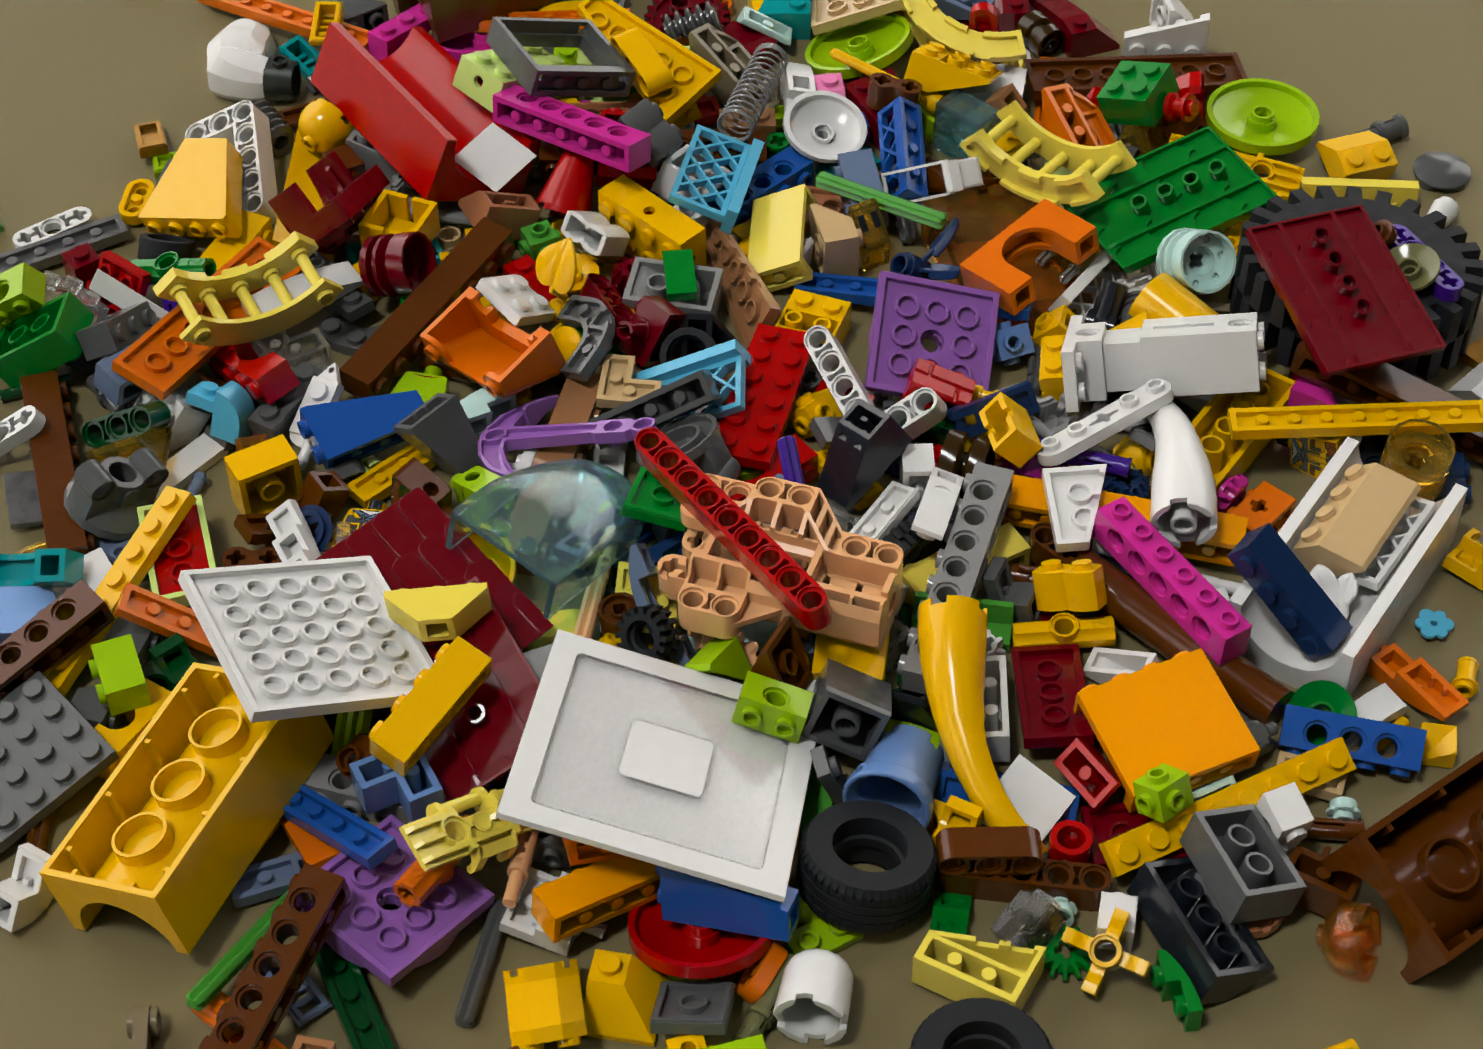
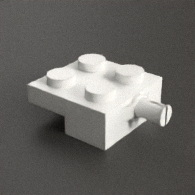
(522, 924)

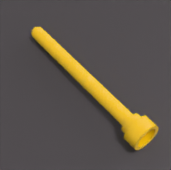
(928, 99)

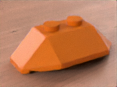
(1074, 117)

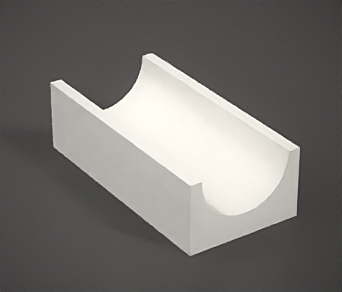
(1371, 613)

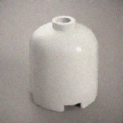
(814, 997)

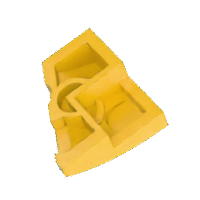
(1467, 559)

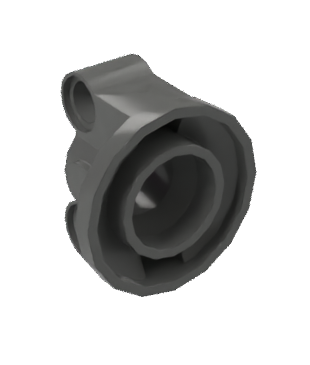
(702, 442)
(106, 493)

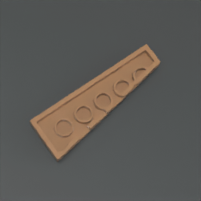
(743, 289)

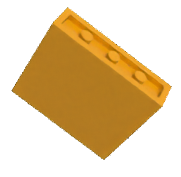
(1169, 716)

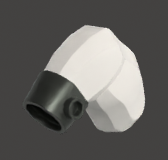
(244, 65)

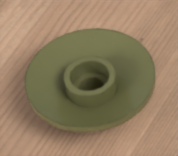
(1418, 263)

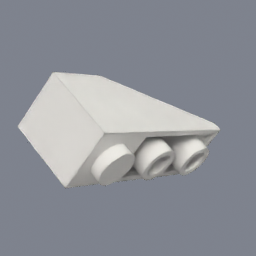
(937, 504)

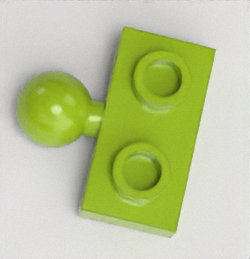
(818, 934)

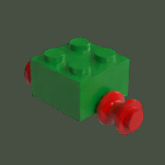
(1141, 94)

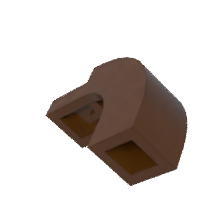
(319, 489)

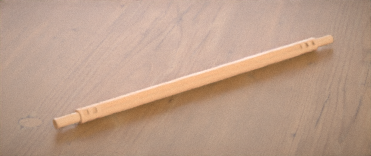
(522, 859)

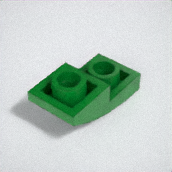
(1177, 987)

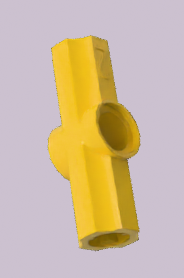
(1080, 631)

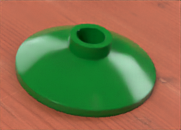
(1324, 696)

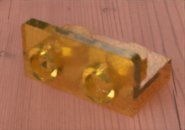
(1145, 137)

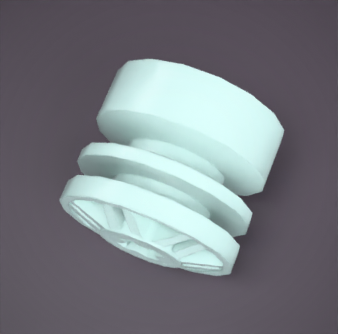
(1197, 259)

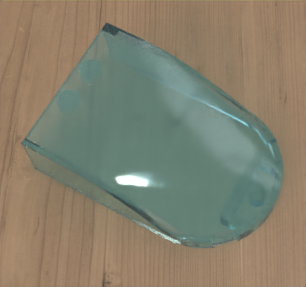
(554, 521)

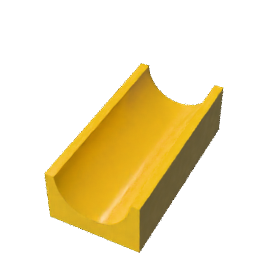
(184, 810)

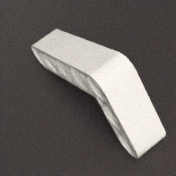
(250, 135)
(846, 377)

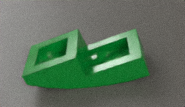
(951, 912)

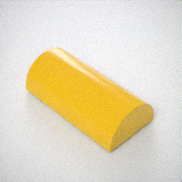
(1168, 299)

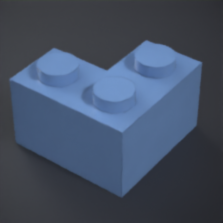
(382, 787)

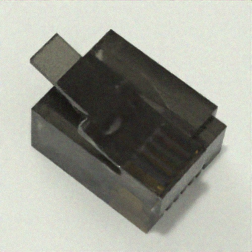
(1029, 920)

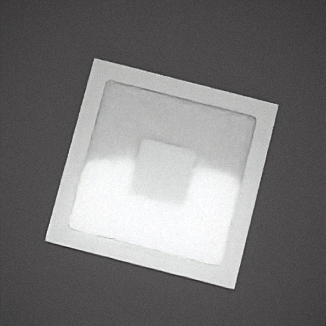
(655, 769)

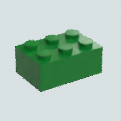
(43, 339)

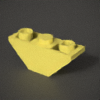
(438, 611)

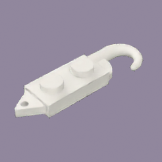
(321, 390)

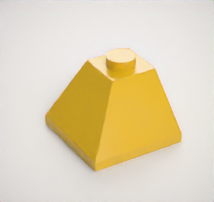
(621, 998)

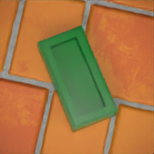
(679, 275)

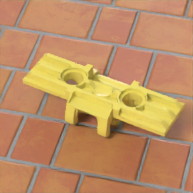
(448, 837)

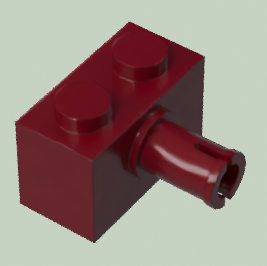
(648, 328)

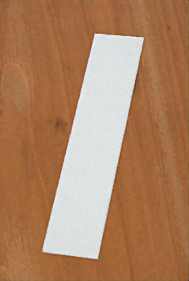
(121, 294)

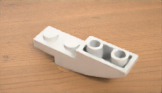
(795, 81)

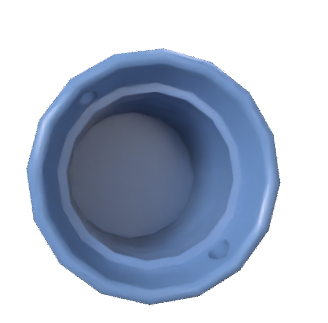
(899, 772)

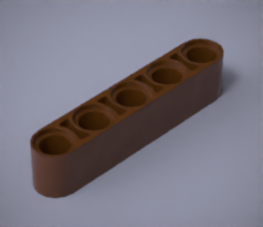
(1073, 877)

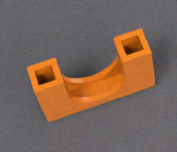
(1040, 228)

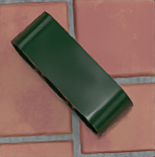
(125, 424)

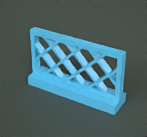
(735, 189)
(719, 360)

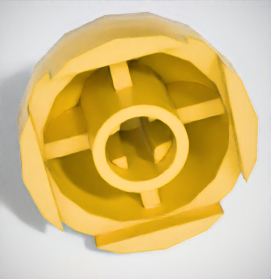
(322, 126)

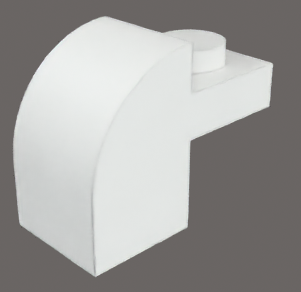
(25, 893)

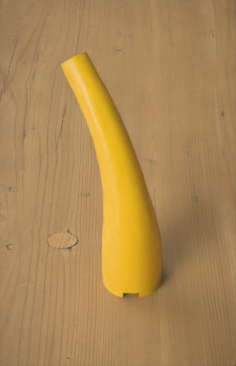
(953, 673)

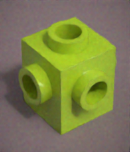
(1163, 792)

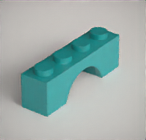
(42, 568)

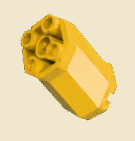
(545, 1005)

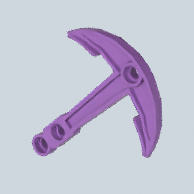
(510, 433)

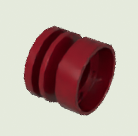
(396, 263)

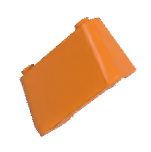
(490, 348)

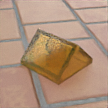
(156, 440)

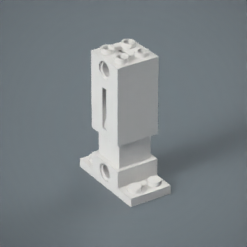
(1189, 352)

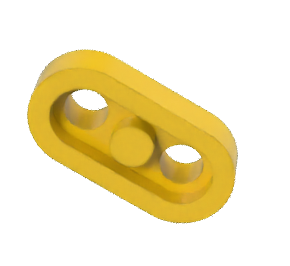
(134, 200)

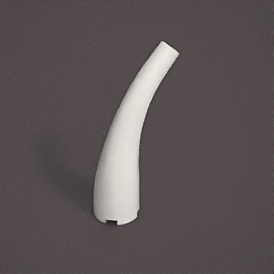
(1181, 480)

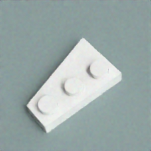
(1178, 38)
(1073, 503)

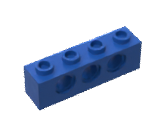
(774, 175)
(1407, 740)

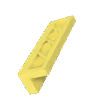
(1400, 189)

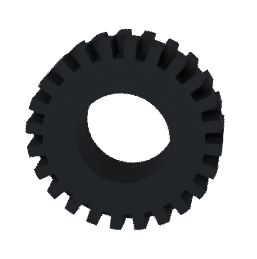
(1254, 292)

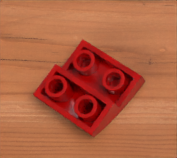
(124, 272)

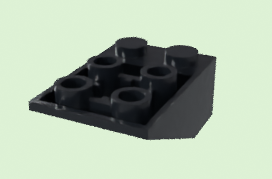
(860, 453)

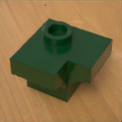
(168, 662)

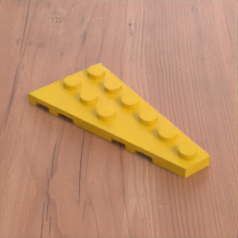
(690, 72)

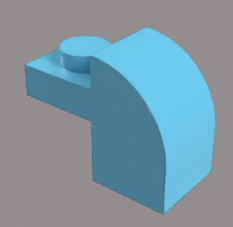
(229, 405)

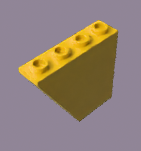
(198, 192)

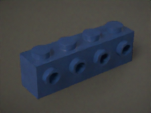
(1289, 591)

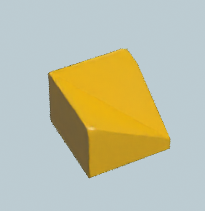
(1440, 745)

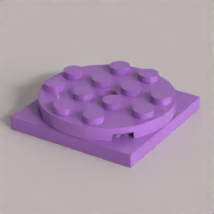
(918, 308)
(405, 938)

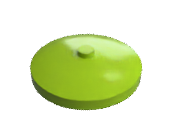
(872, 41)
(1262, 116)

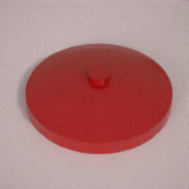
(690, 949)

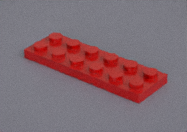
(771, 390)

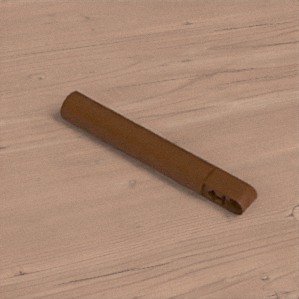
(1135, 610)

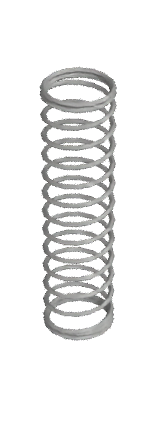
(755, 65)

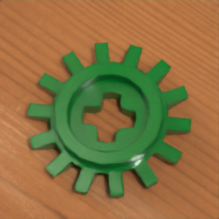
(1065, 966)

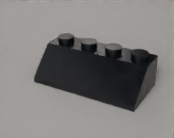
(1195, 932)

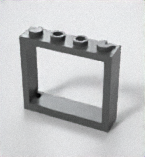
(607, 78)

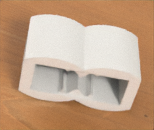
(595, 233)

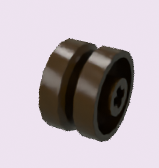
(960, 456)

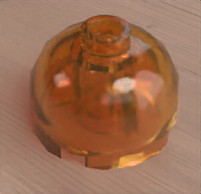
(1350, 937)

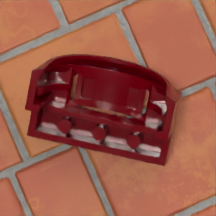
(343, 200)

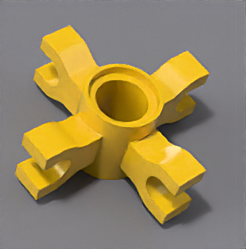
(1112, 935)

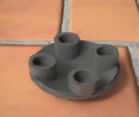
(1441, 171)

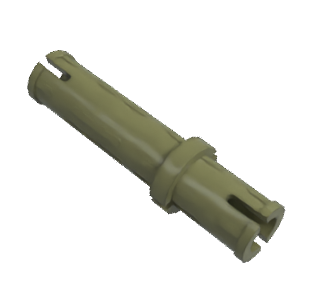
(760, 1014)

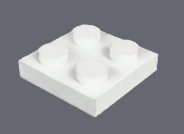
(516, 299)

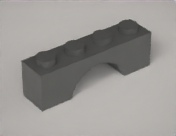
(86, 699)

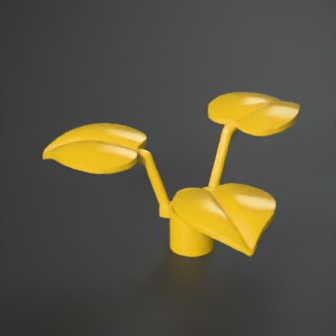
(558, 269)

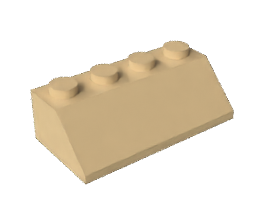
(1356, 519)

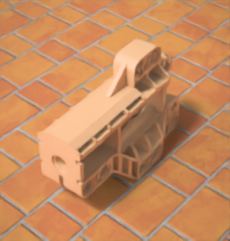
(722, 596)

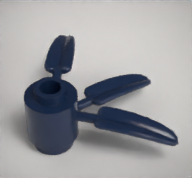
(912, 265)

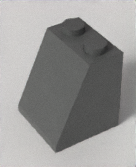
(848, 710)

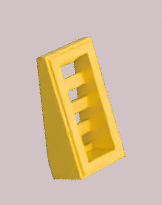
(324, 14)

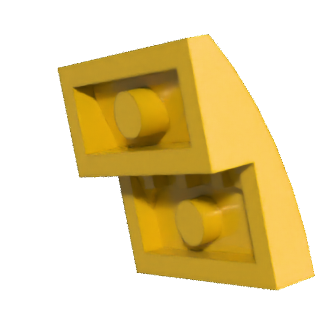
(852, 655)

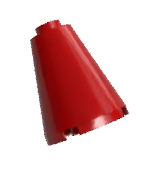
(568, 186)

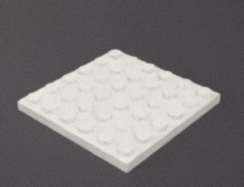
(305, 636)

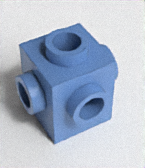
(1011, 342)

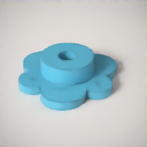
(1433, 624)

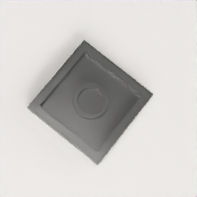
(693, 1008)

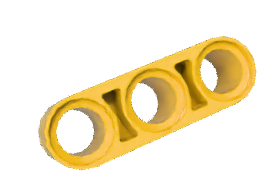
(651, 71)

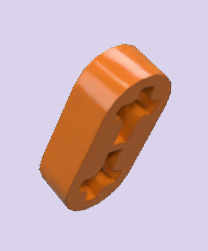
(761, 973)

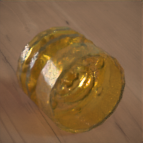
(1420, 453)

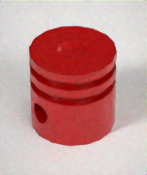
(1070, 842)

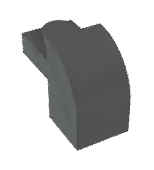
(1000, 586)

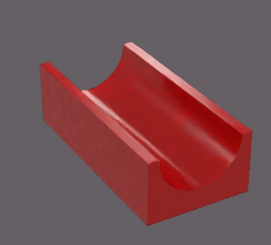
(411, 110)

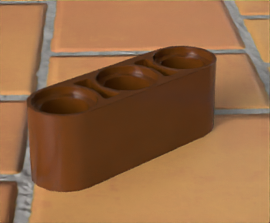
(989, 851)

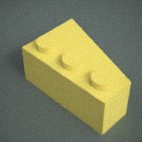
(970, 968)

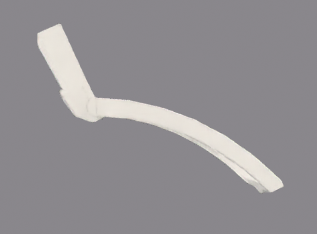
(956, 173)

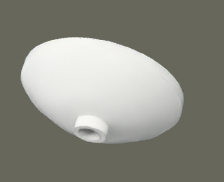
(824, 116)

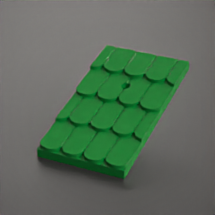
(1176, 186)

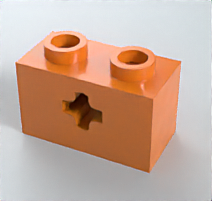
(1265, 506)

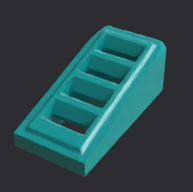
(299, 46)

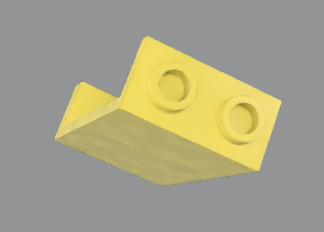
(779, 237)

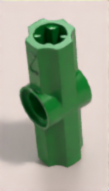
(163, 263)

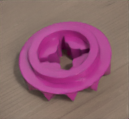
(1231, 492)

